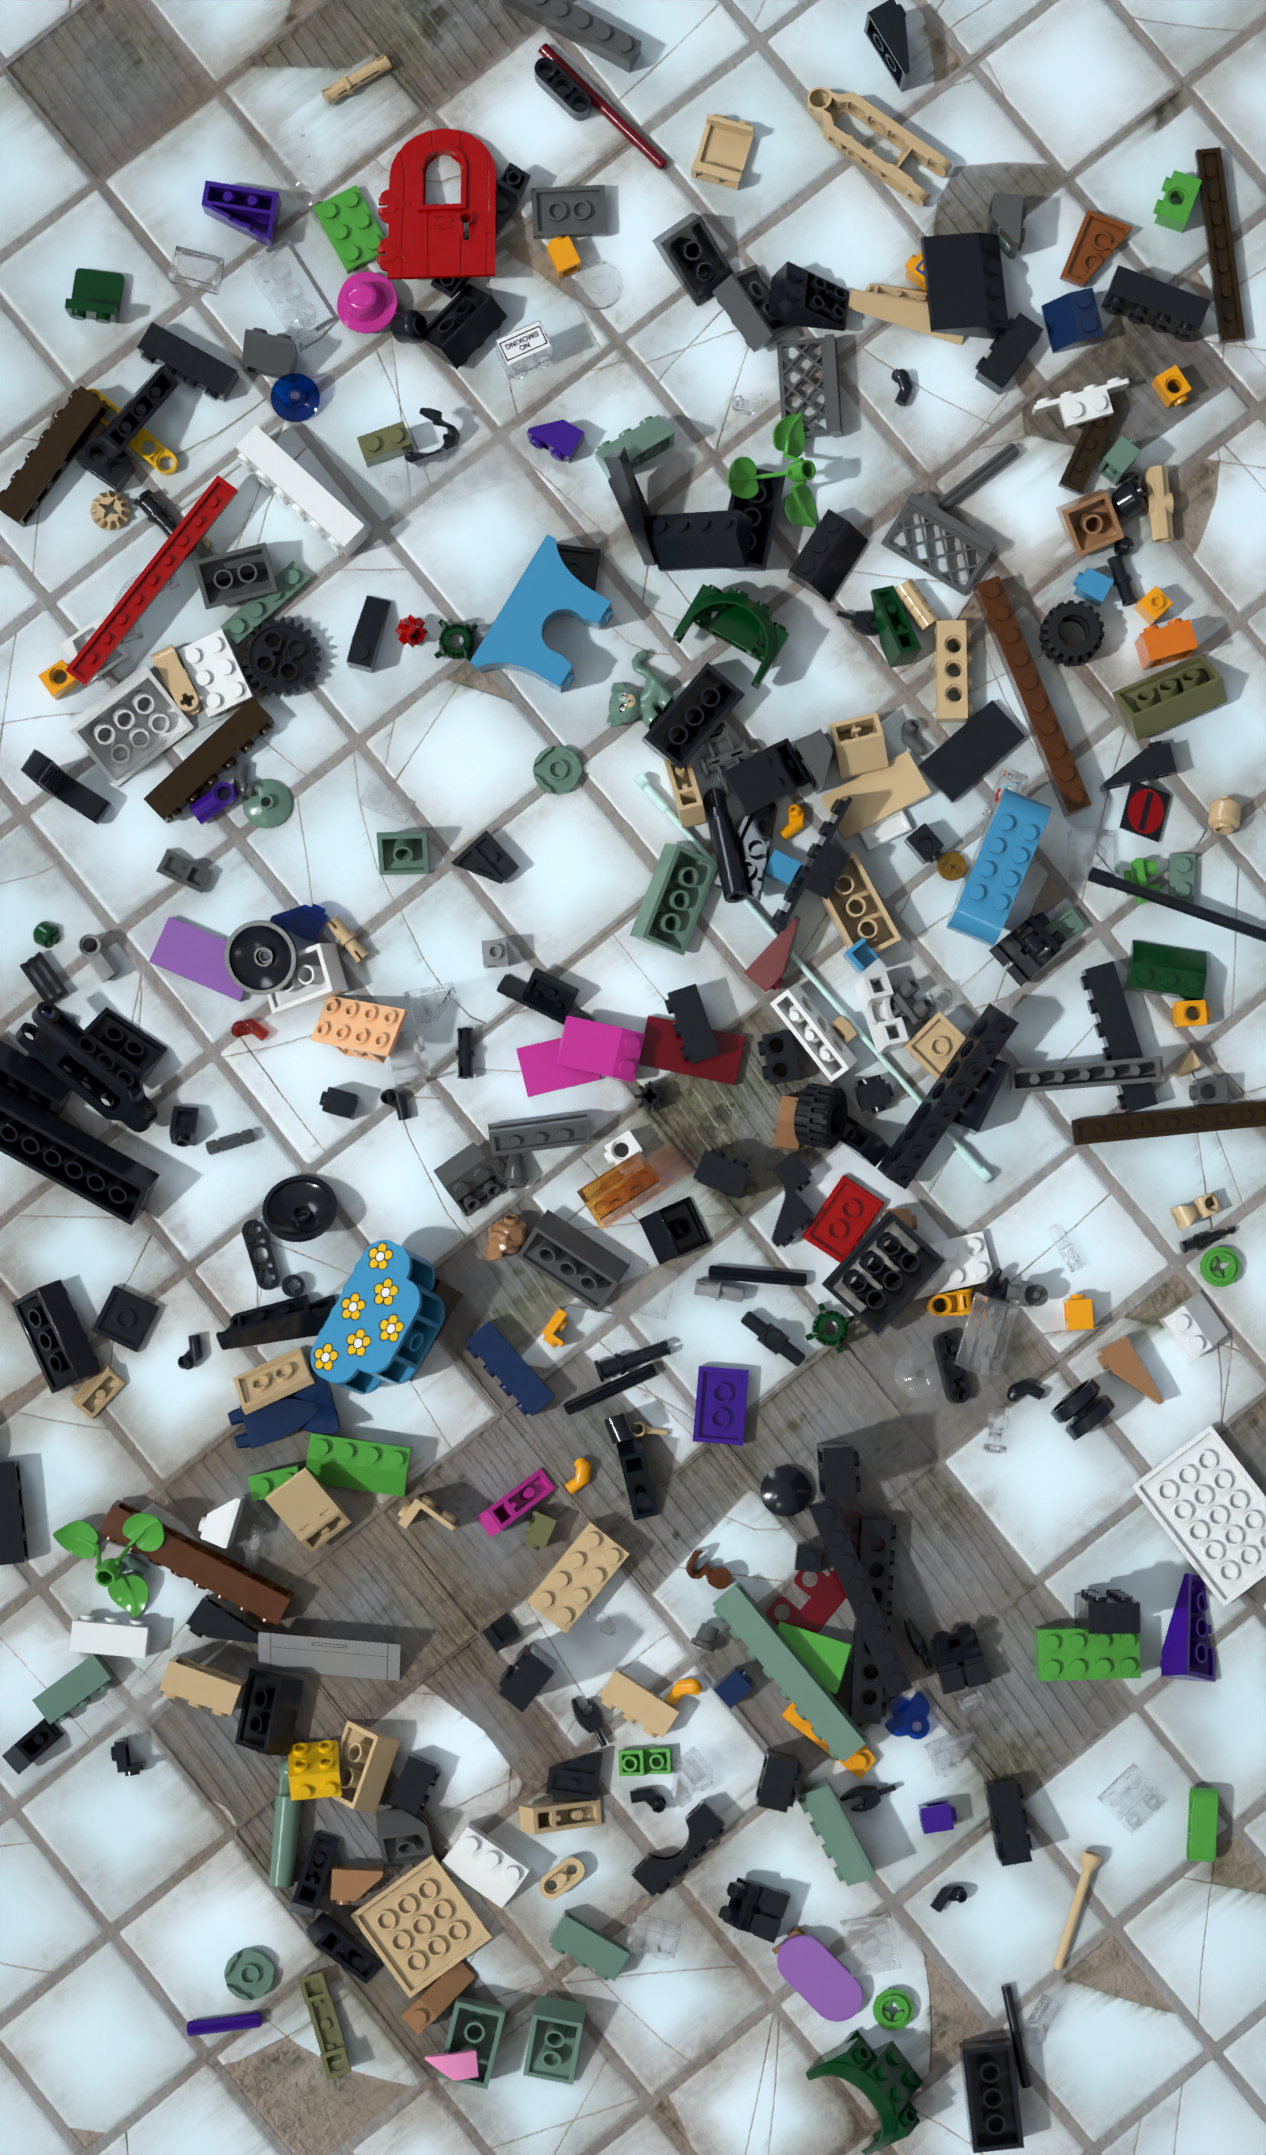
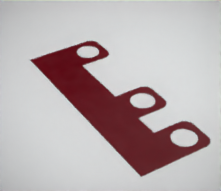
(825, 1595)

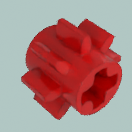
(411, 631)

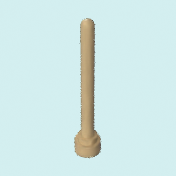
(1090, 1862)

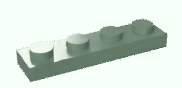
(262, 607)

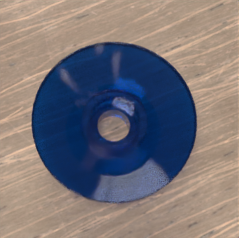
(295, 409)

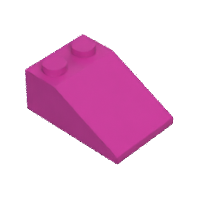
(600, 1049)

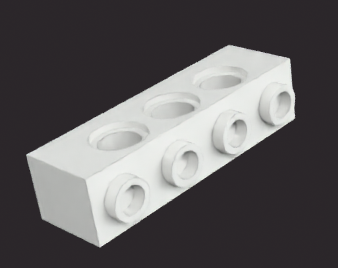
(814, 1032)

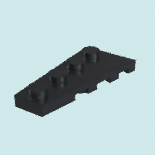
(754, 846)

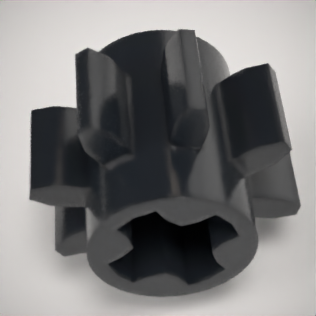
(654, 1092)

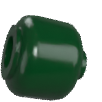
(46, 934)

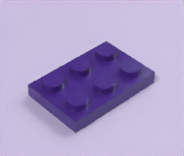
(720, 1405)

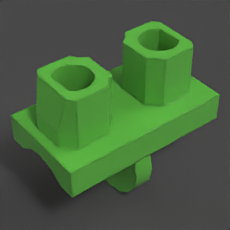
(1140, 870)

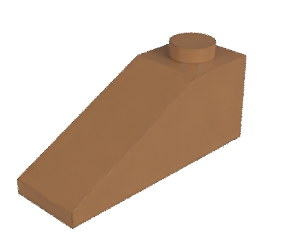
(1125, 1364)
(437, 1997)

